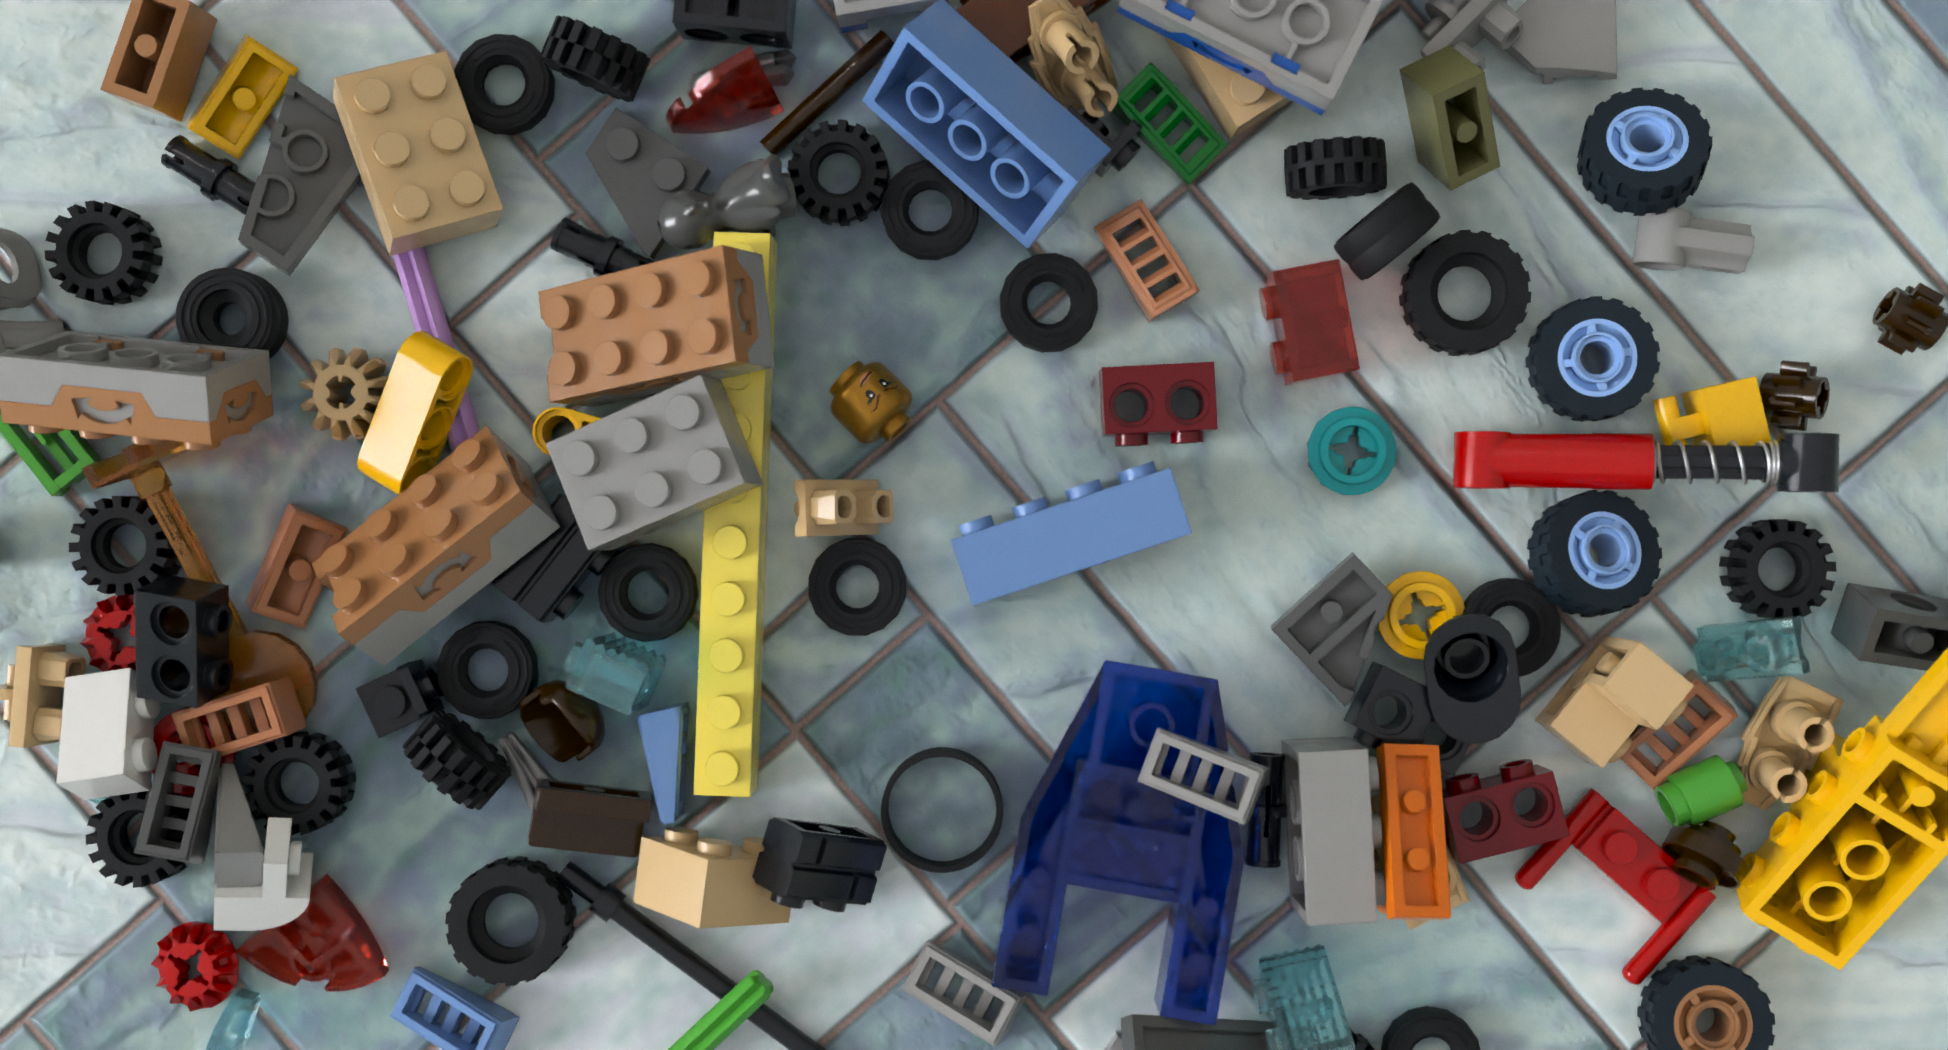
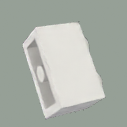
(106, 736)

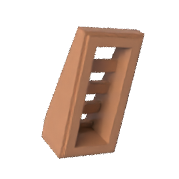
(1150, 306)
(273, 708)
(1705, 729)

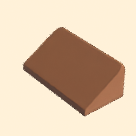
(286, 580)

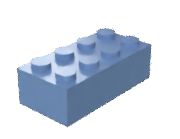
(984, 122)
(1071, 535)

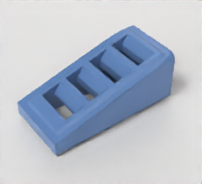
(665, 746)
(483, 1013)

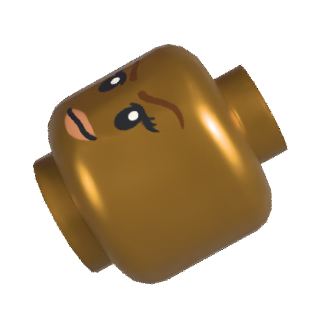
(871, 402)

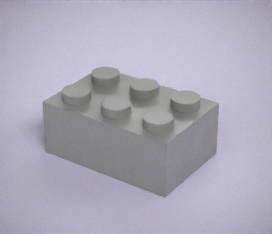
(654, 463)
(1332, 830)

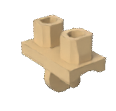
(841, 507)
(35, 693)

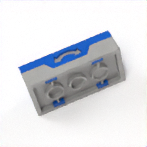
(1281, 44)

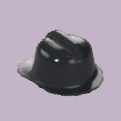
(1472, 678)

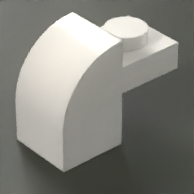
(283, 891)

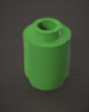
(1701, 791)

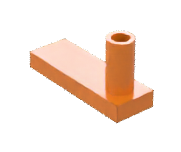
(1413, 833)

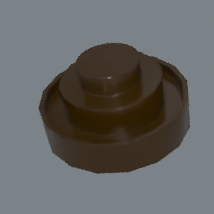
(1706, 855)

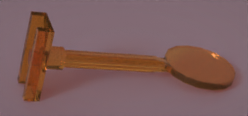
(255, 654)

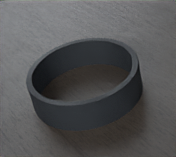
(932, 865)

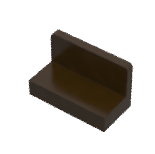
(588, 818)

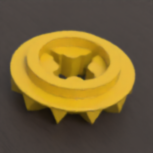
(1429, 590)

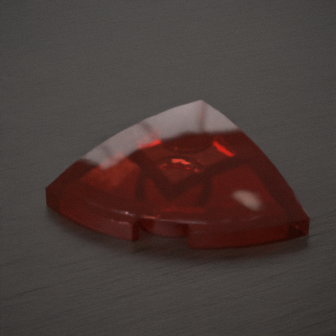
(726, 98)
(320, 944)

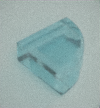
(235, 1021)

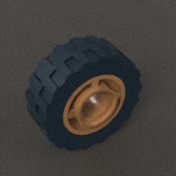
(1697, 983)

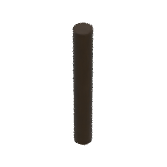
(827, 93)

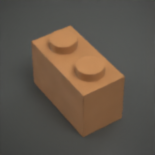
(159, 55)

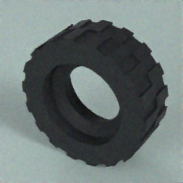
(1495, 262)
(469, 933)

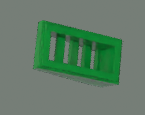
(1183, 110)

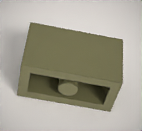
(1450, 117)

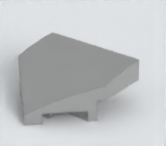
(1567, 39)

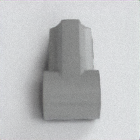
(1681, 241)

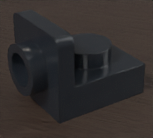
(1123, 147)
(401, 697)

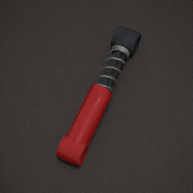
(1636, 460)

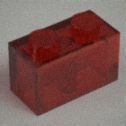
(1309, 322)

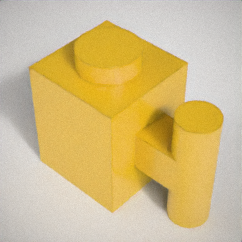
(1715, 414)

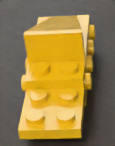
(1860, 831)

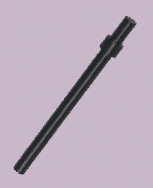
(609, 903)

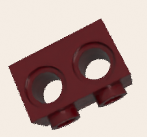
(1155, 387)
(1500, 826)

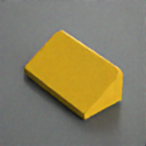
(241, 97)

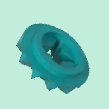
(1371, 434)

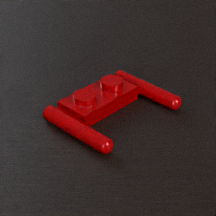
(1633, 865)

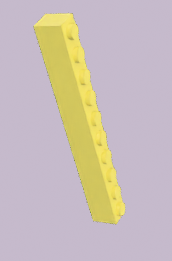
(736, 585)

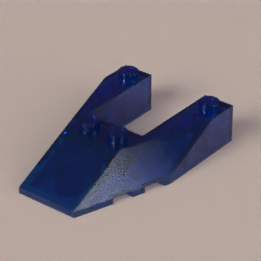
(1114, 834)

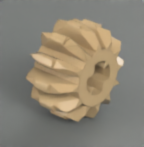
(330, 395)

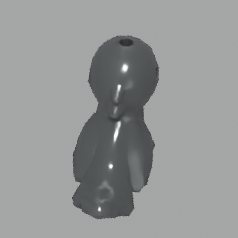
(745, 202)

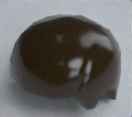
(562, 721)

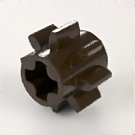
(1910, 318)
(1794, 395)

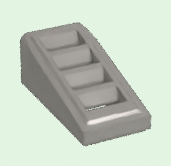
(1217, 803)
(237, 841)
(972, 1020)

